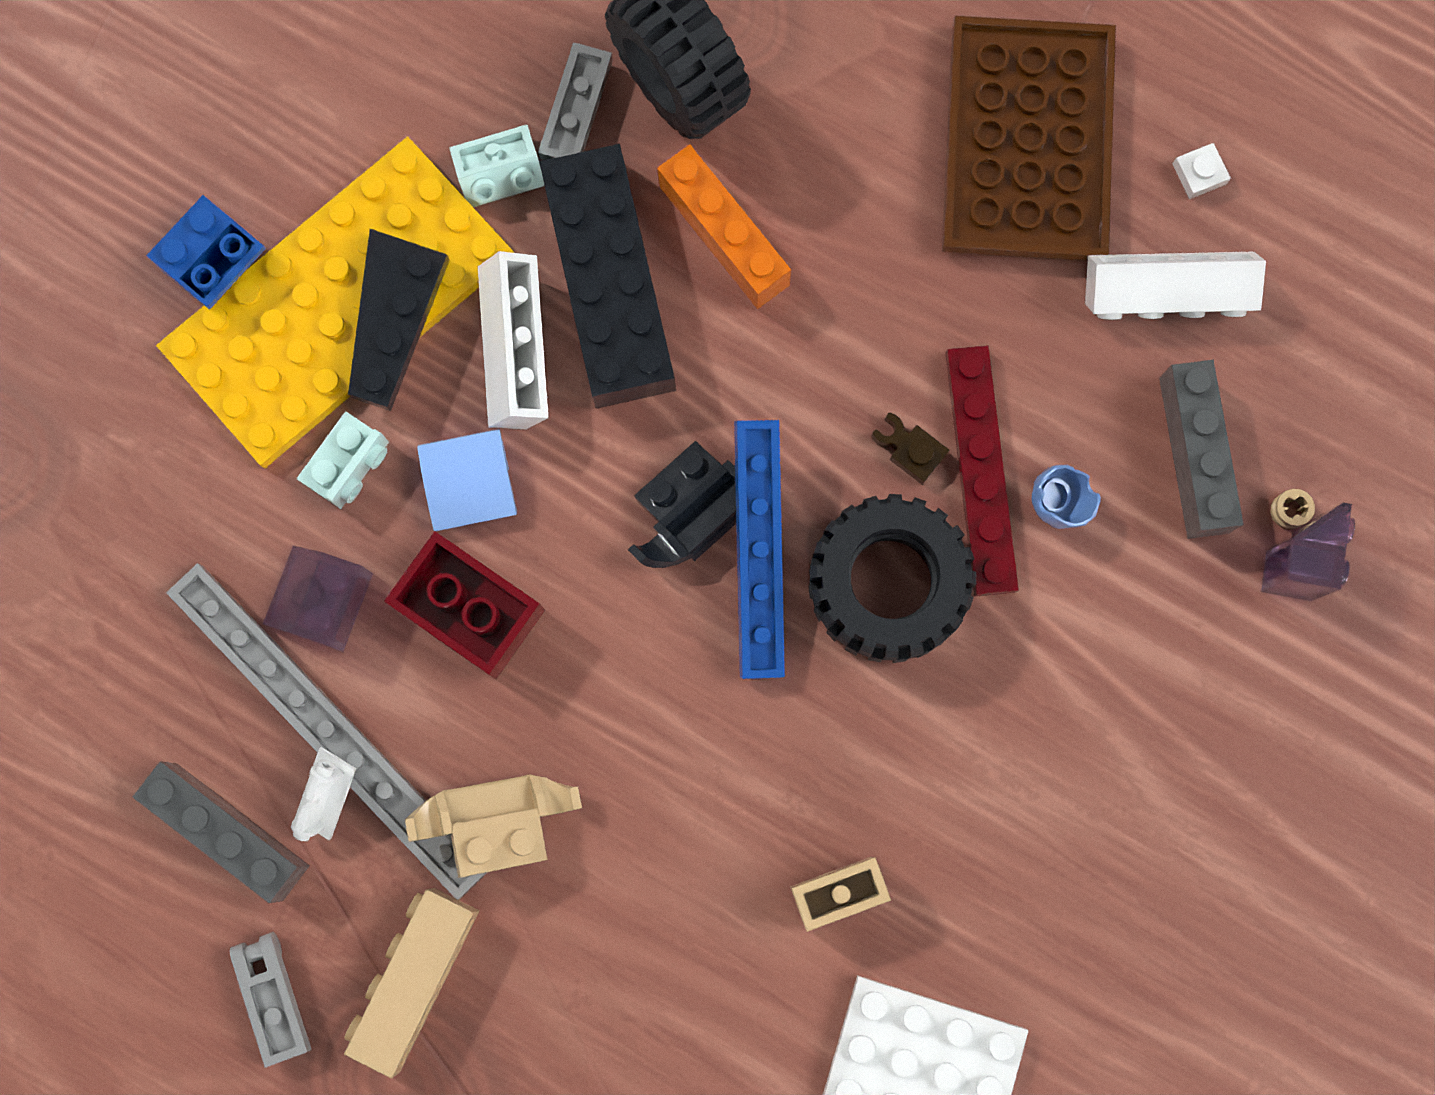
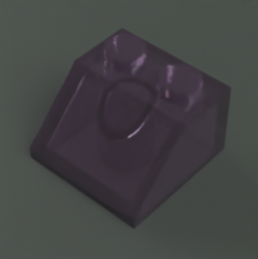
(318, 597)

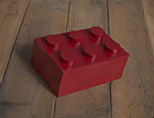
(465, 605)

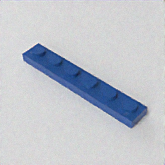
(759, 549)

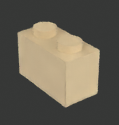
(840, 893)

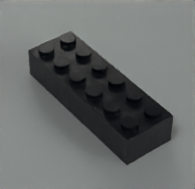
(608, 276)

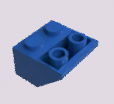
(205, 252)

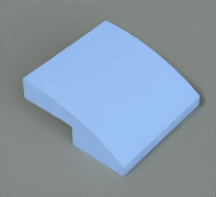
(466, 480)

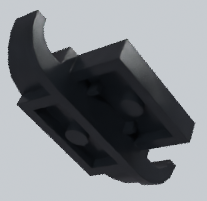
(692, 505)

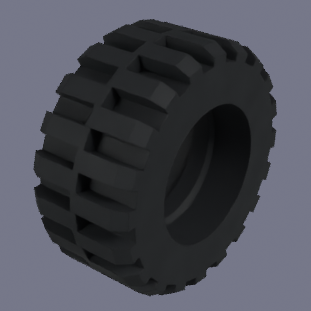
(680, 61)
(926, 534)

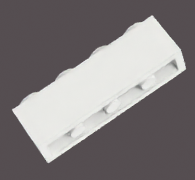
(1174, 284)
(512, 341)

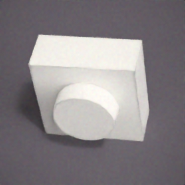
(1201, 170)

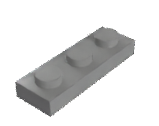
(576, 102)

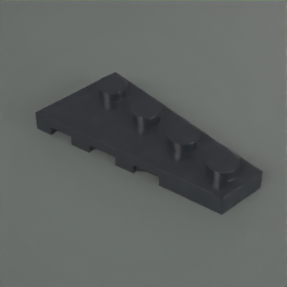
(393, 309)

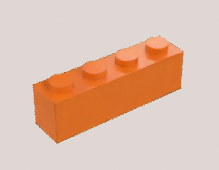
(723, 226)

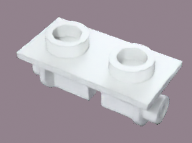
(323, 796)

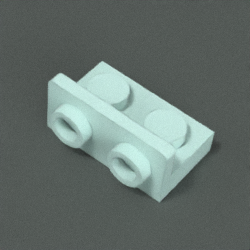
(497, 166)
(344, 460)

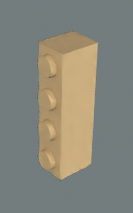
(411, 981)

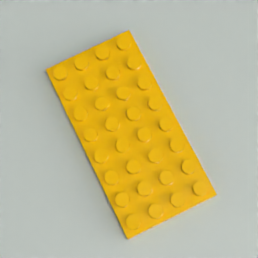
(284, 334)

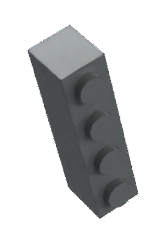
(1200, 449)
(221, 831)

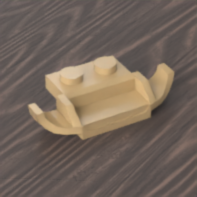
(494, 821)

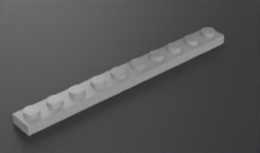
(314, 717)

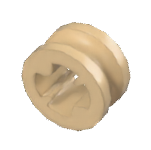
(1306, 504)

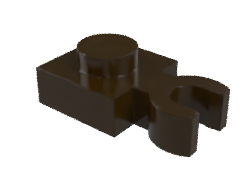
(915, 451)

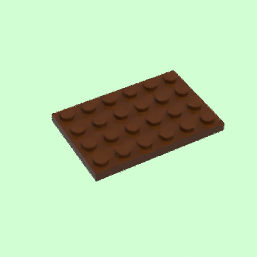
(1029, 138)

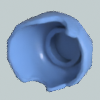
(1064, 497)

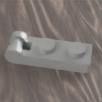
(270, 1000)

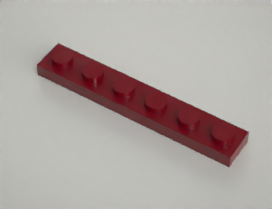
(981, 470)

